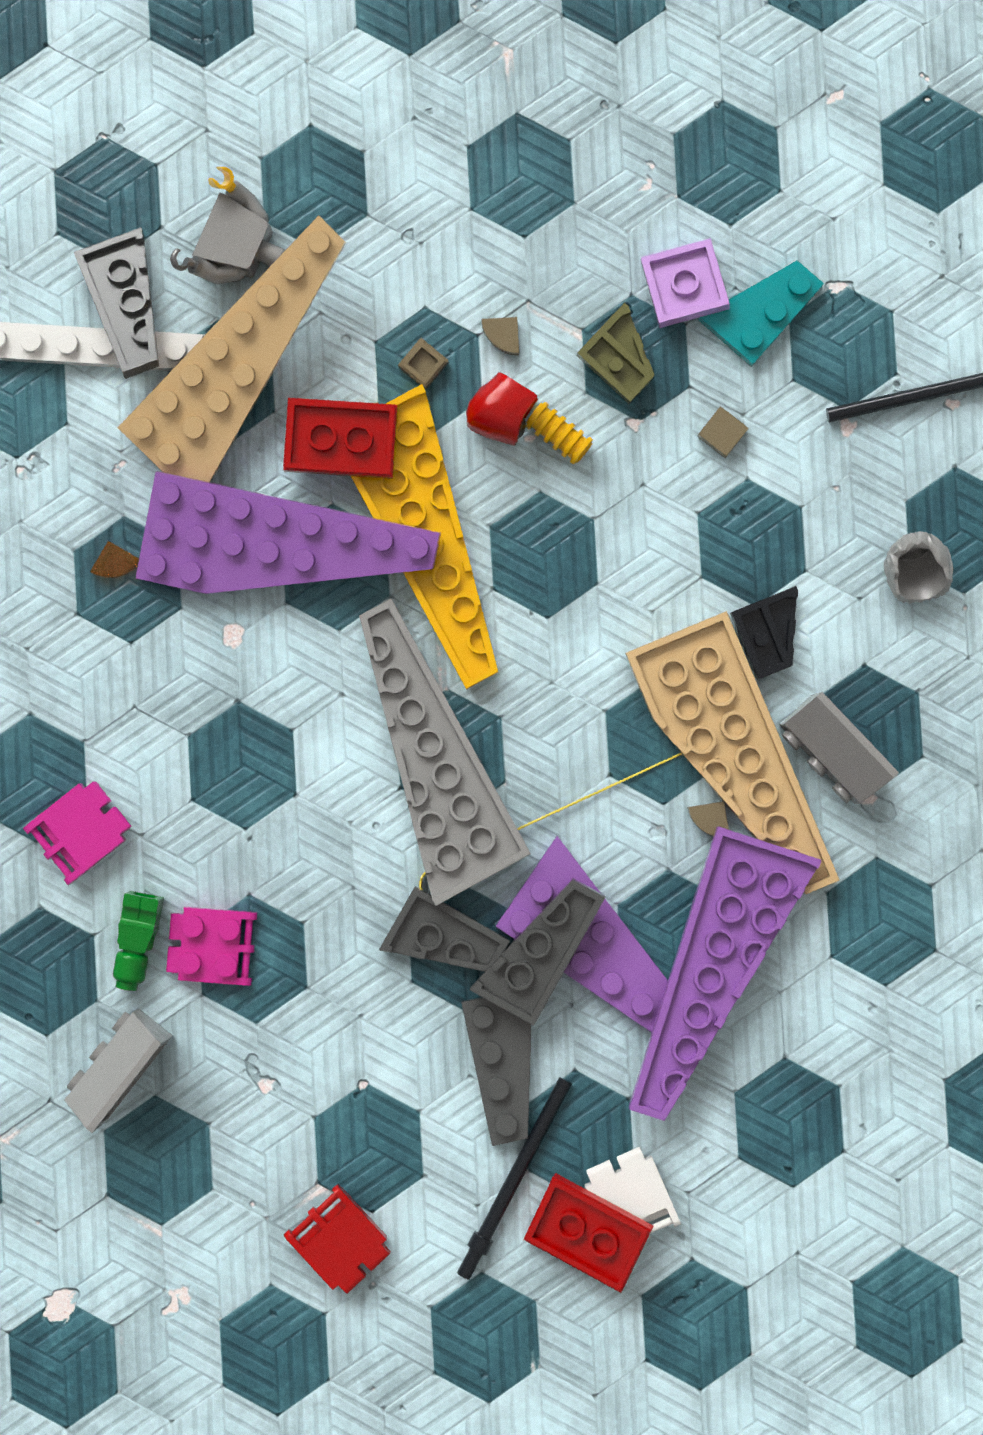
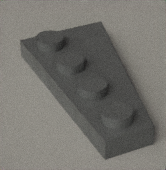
(502, 1065)

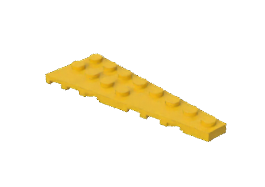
(423, 499)

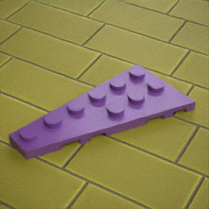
(608, 956)

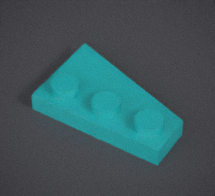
(763, 311)

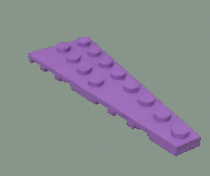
(730, 926)

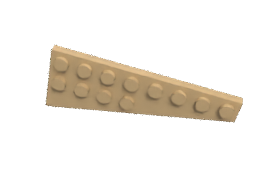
(208, 395)

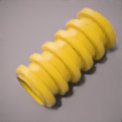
(559, 433)

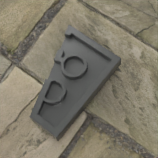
(442, 935)

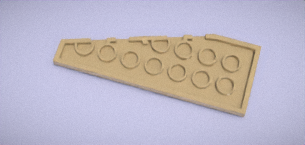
(717, 718)

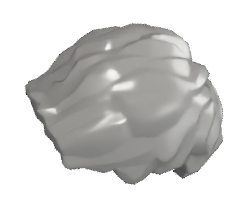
(918, 568)

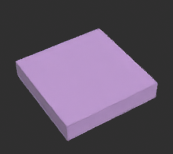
(685, 283)

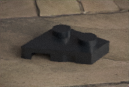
(768, 632)

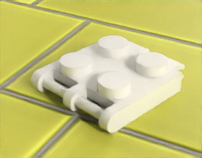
(634, 1188)

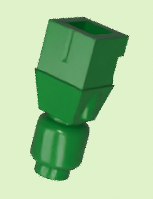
(136, 936)

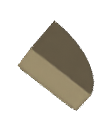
(502, 333)
(709, 816)

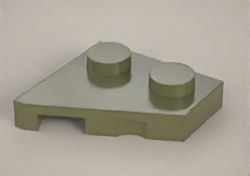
(619, 355)

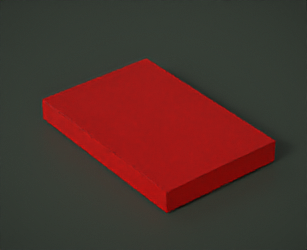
(340, 438)
(588, 1232)

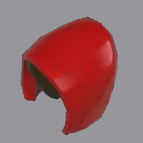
(500, 409)

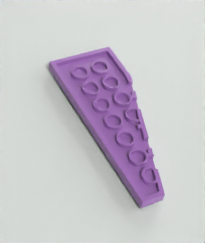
(239, 539)

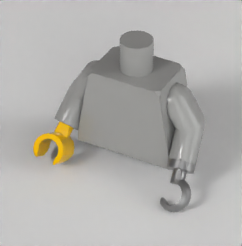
(233, 236)

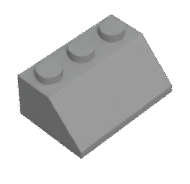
(837, 749)
(115, 1068)

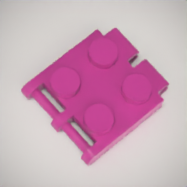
(79, 829)
(210, 945)

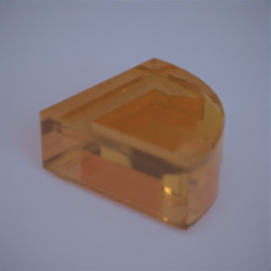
(114, 562)

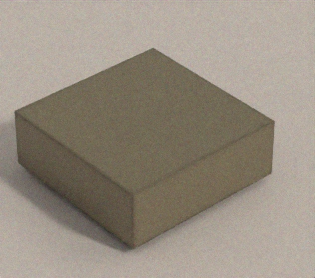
(423, 363)
(722, 432)

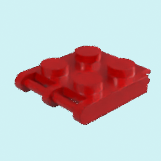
(340, 1241)

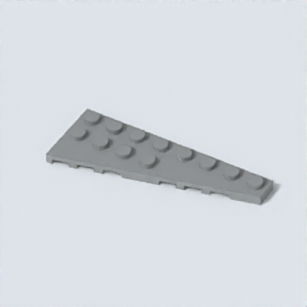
(450, 798)

